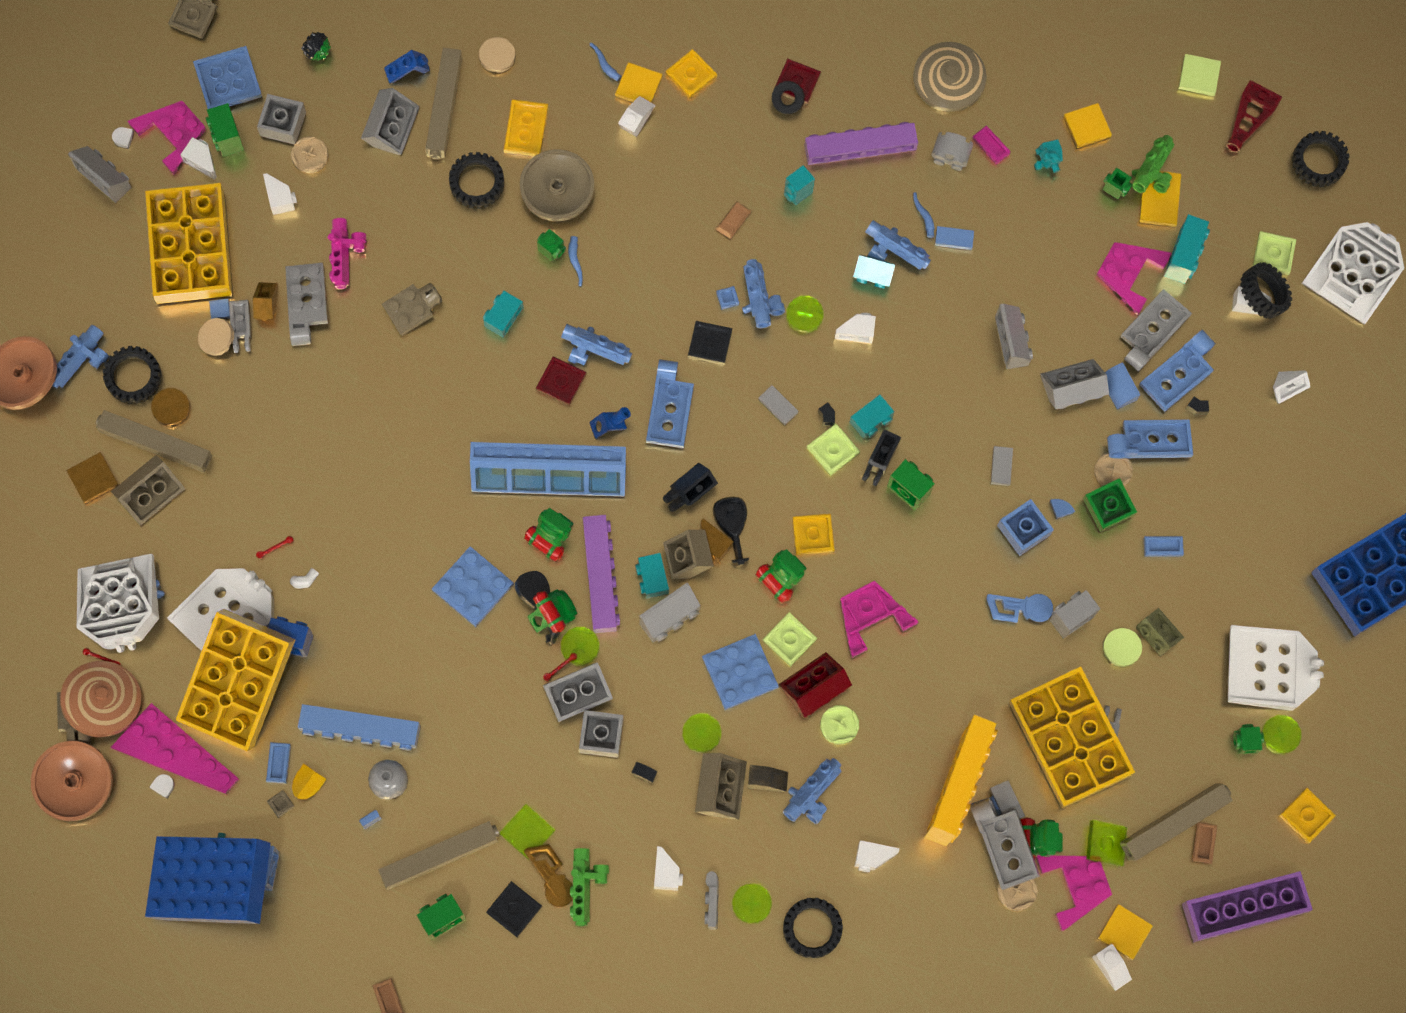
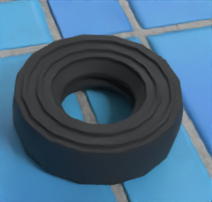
(790, 86)

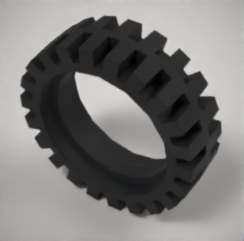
(1327, 140)
(476, 159)
(1255, 296)
(140, 394)
(832, 913)

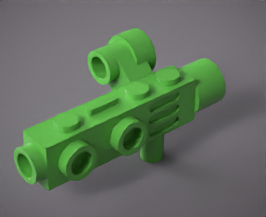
(1151, 166)
(581, 885)

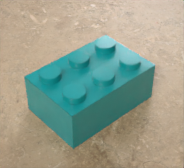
(1187, 249)

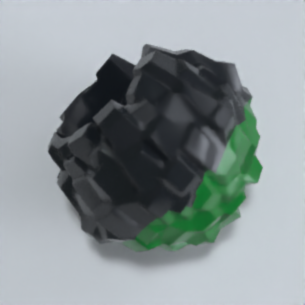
(316, 46)

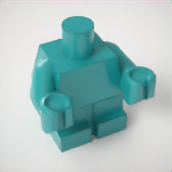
(1050, 156)

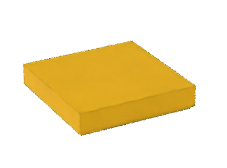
(691, 73)
(638, 82)
(1087, 125)
(813, 534)
(1307, 815)
(1125, 932)

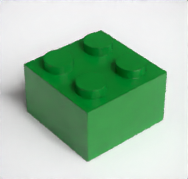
(224, 130)
(911, 484)
(1109, 505)
(440, 916)

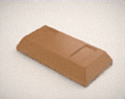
(733, 220)
(1204, 843)
(387, 997)

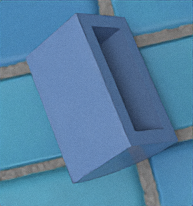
(1121, 386)

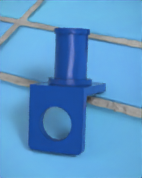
(610, 421)

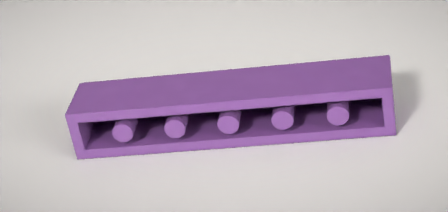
(861, 143)
(599, 574)

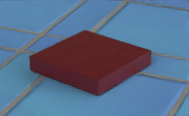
(800, 74)
(561, 381)

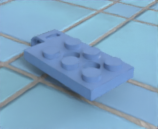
(1188, 360)
(669, 392)
(1135, 440)

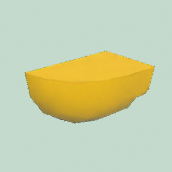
(306, 782)

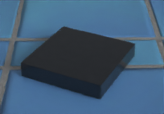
(710, 342)
(514, 909)

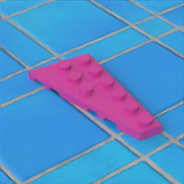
(168, 747)

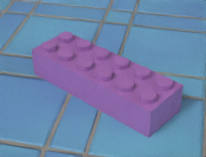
(1247, 906)

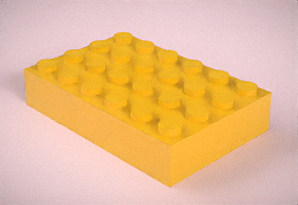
(188, 243)
(235, 679)
(1071, 737)
(961, 781)

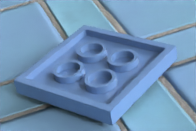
(227, 78)
(472, 586)
(740, 672)

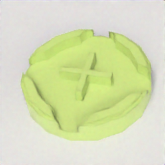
(1122, 647)
(839, 725)

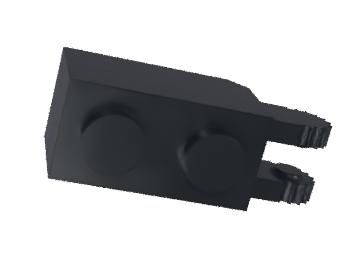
(882, 455)
(690, 487)

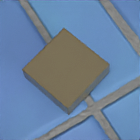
(280, 804)

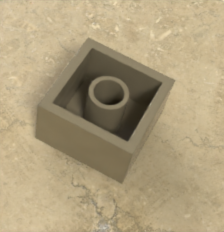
(688, 554)

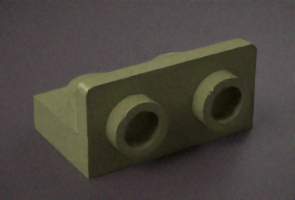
(1159, 632)

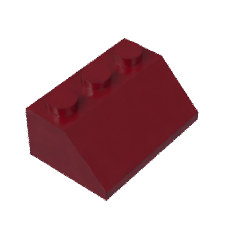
(815, 684)

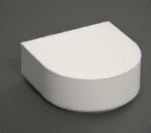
(122, 137)
(163, 785)

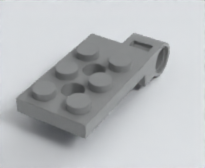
(305, 313)
(1147, 343)
(995, 831)

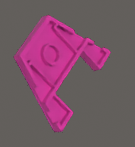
(176, 124)
(1123, 267)
(867, 607)
(1084, 881)

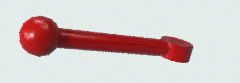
(260, 555)
(86, 651)
(548, 676)

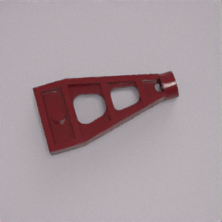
(1260, 97)

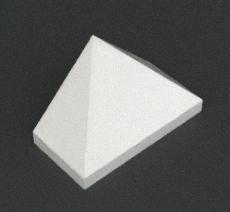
(1290, 384)

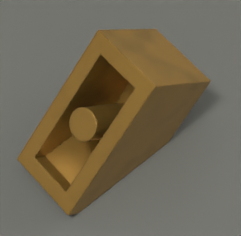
(265, 301)
(718, 542)

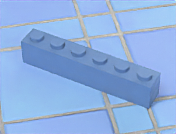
(359, 726)

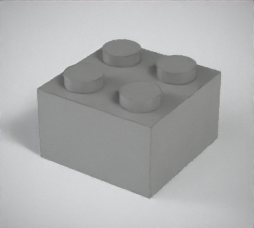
(281, 119)
(1074, 614)
(601, 734)

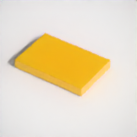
(525, 127)
(1161, 207)

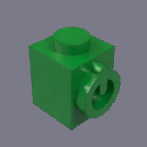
(1117, 183)
(551, 245)
(1248, 739)

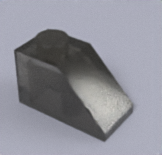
(767, 778)

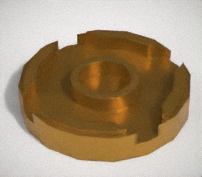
(170, 406)

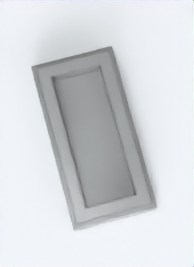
(778, 405)
(1001, 466)
(1006, 799)

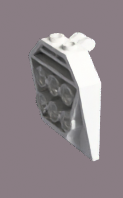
(1365, 241)
(240, 588)
(126, 625)
(1299, 662)

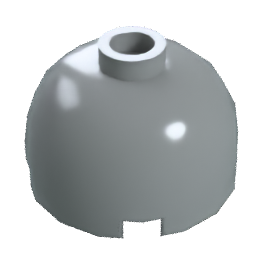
(388, 779)

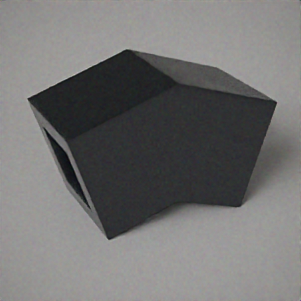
(1198, 407)
(827, 414)
(644, 772)

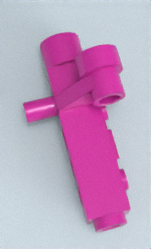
(340, 251)

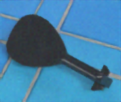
(731, 516)
(527, 587)

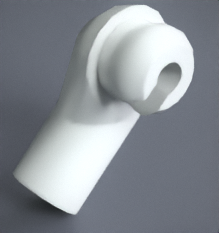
(304, 581)

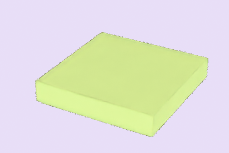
(1199, 75)
(1275, 251)
(833, 449)
(789, 639)

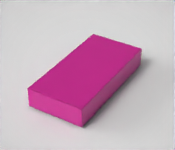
(991, 145)

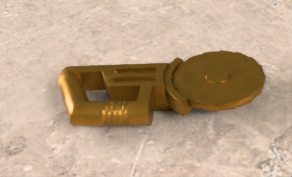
(557, 886)

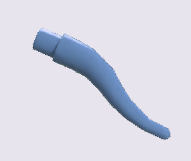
(611, 72)
(929, 224)
(572, 252)

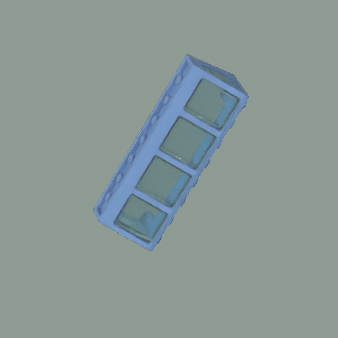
(548, 469)

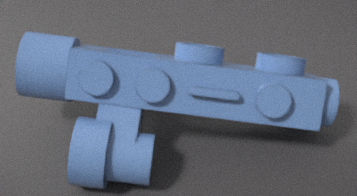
(899, 245)
(758, 296)
(594, 343)
(77, 354)
(811, 790)

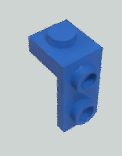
(405, 64)

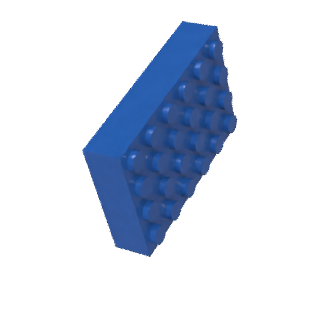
(1368, 577)
(208, 879)

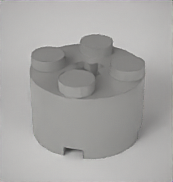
(952, 150)

